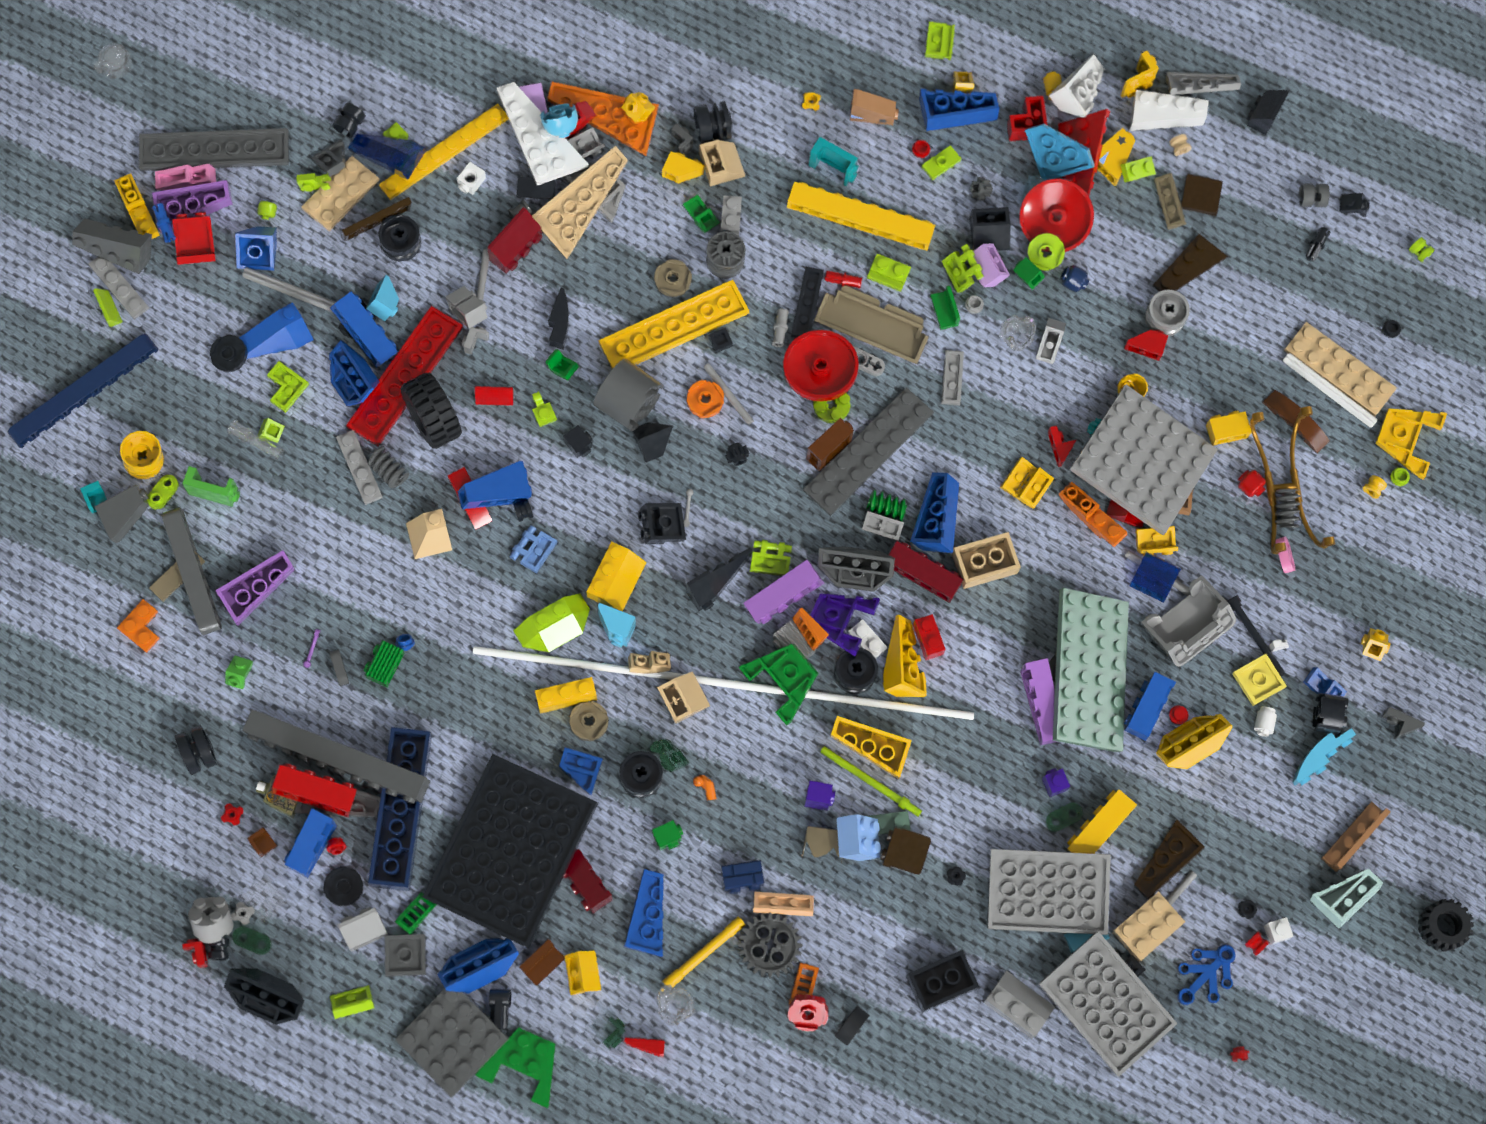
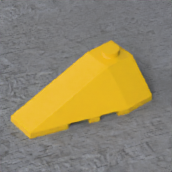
(901, 670)

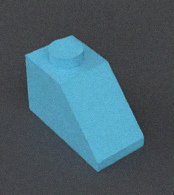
(384, 299)

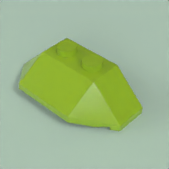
(554, 624)

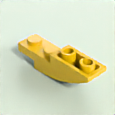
(136, 205)

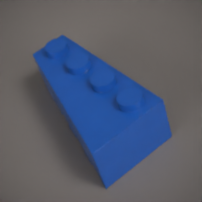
(937, 515)

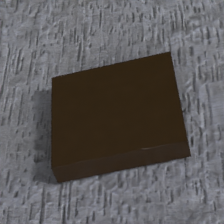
(1201, 194)

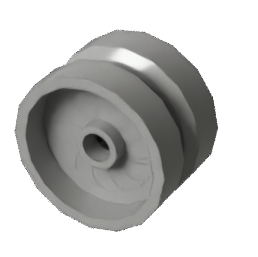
(1167, 312)

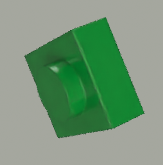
(561, 365)

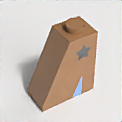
(872, 108)

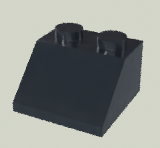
(1266, 110)

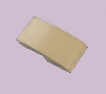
(654, 663)

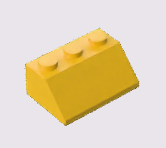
(616, 577)

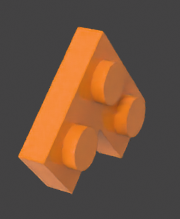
(135, 626)

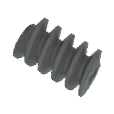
(386, 468)
(1287, 508)

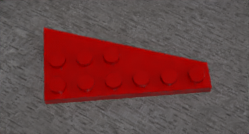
(1088, 132)

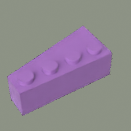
(1040, 695)

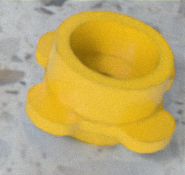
(811, 96)

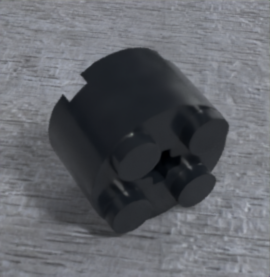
(1330, 713)

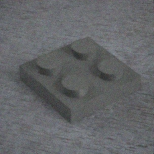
(405, 955)

